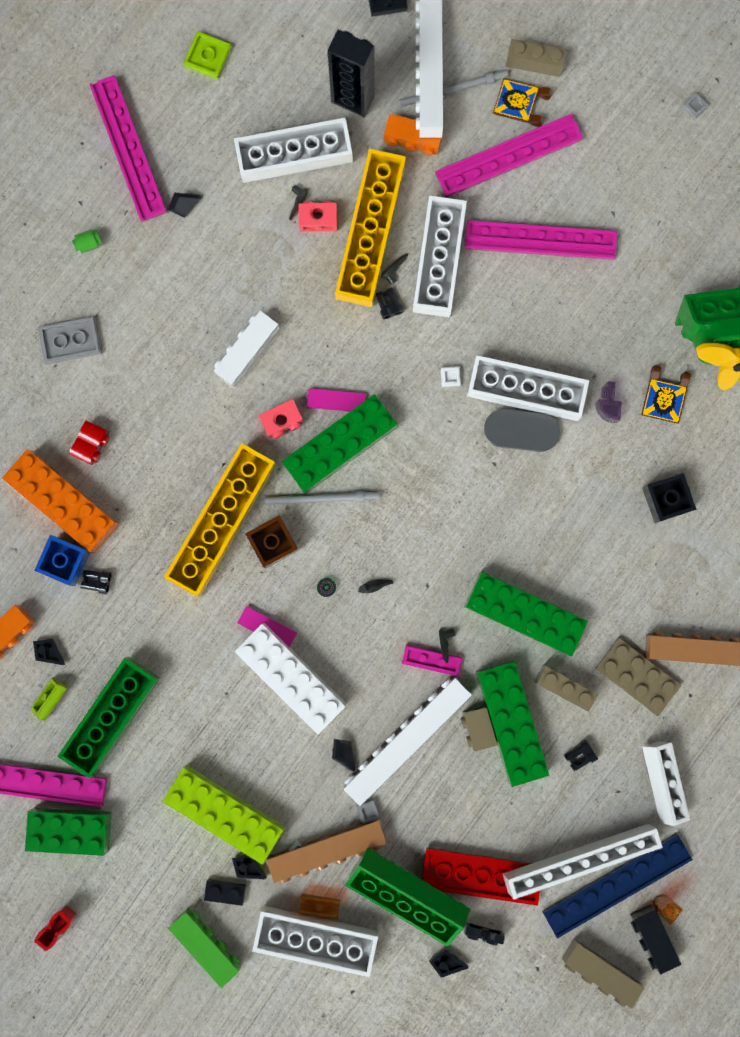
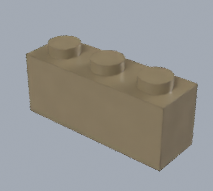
(536, 57)
(565, 688)

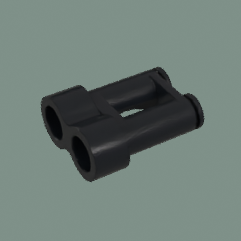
(392, 309)
(103, 581)
(585, 749)

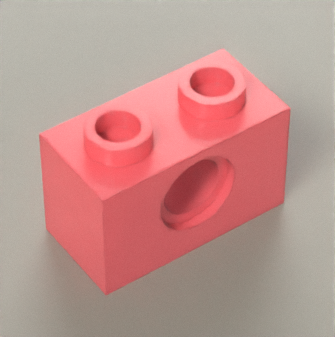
(327, 222)
(270, 417)

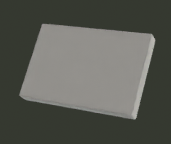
(69, 340)

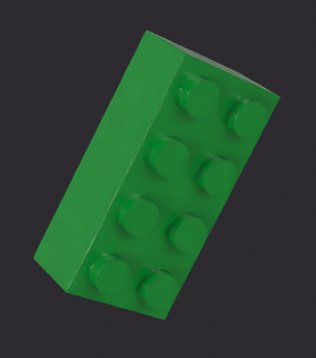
(68, 831)

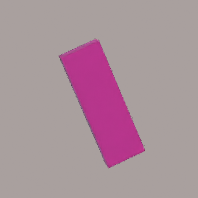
(334, 400)
(252, 620)
(431, 660)

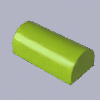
(48, 698)

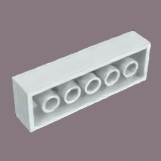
(293, 150)
(439, 256)
(527, 388)
(291, 678)
(315, 941)

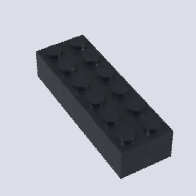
(351, 72)

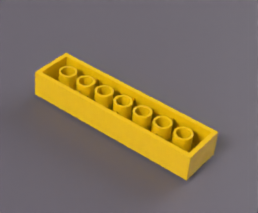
(370, 228)
(220, 520)

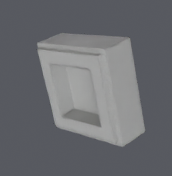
(695, 105)
(368, 811)

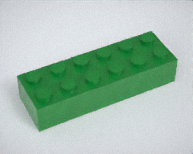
(339, 444)
(526, 614)
(108, 717)
(512, 723)
(408, 897)

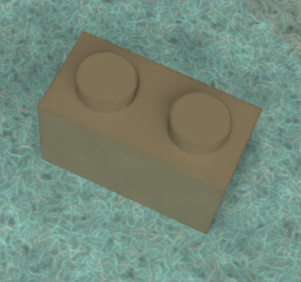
(479, 728)

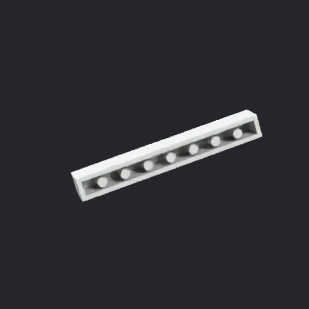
(430, 68)
(406, 741)
(582, 861)

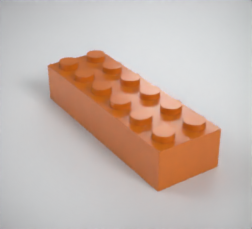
(60, 501)

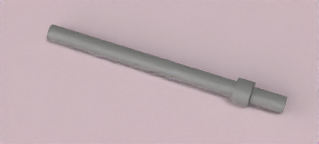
(488, 78)
(359, 496)

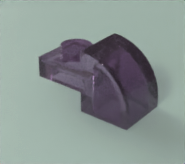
(608, 408)

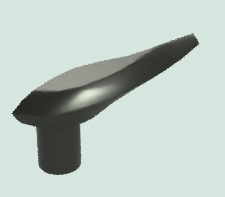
(301, 195)
(392, 268)
(374, 585)
(443, 635)

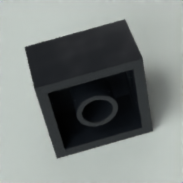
(669, 498)

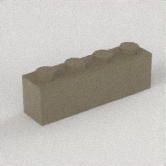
(602, 973)

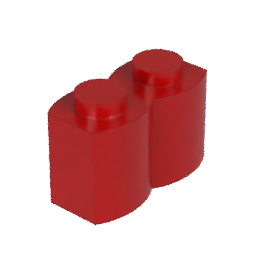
(89, 443)
(55, 928)

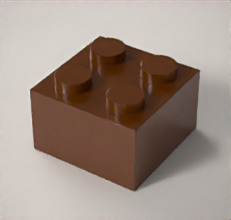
(272, 542)

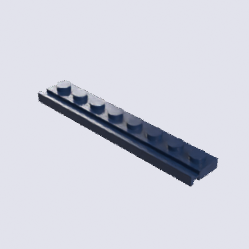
(616, 886)

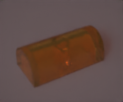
(319, 906)
(667, 908)

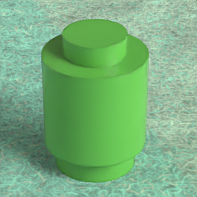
(86, 241)

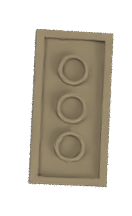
(638, 676)

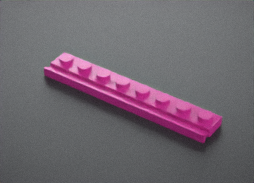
(128, 148)
(508, 155)
(540, 240)
(52, 785)

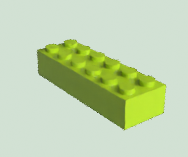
(223, 814)

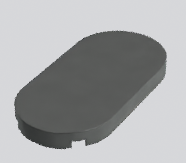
(522, 430)

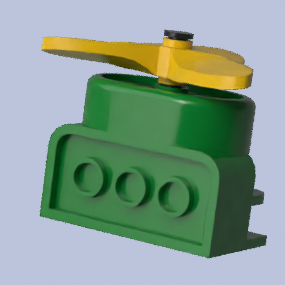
(714, 328)

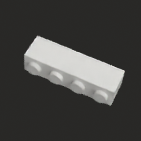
(246, 349)
(666, 783)

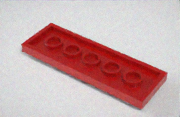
(472, 875)

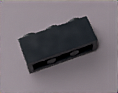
(655, 940)

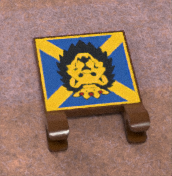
(517, 101)
(663, 398)

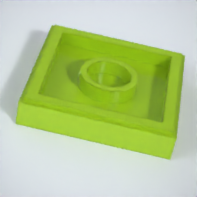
(207, 55)

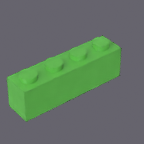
(205, 947)

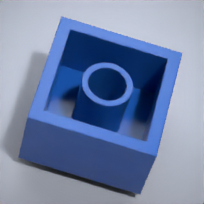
(62, 560)

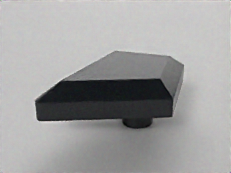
(183, 203)
(47, 652)
(343, 753)
(247, 868)
(446, 963)

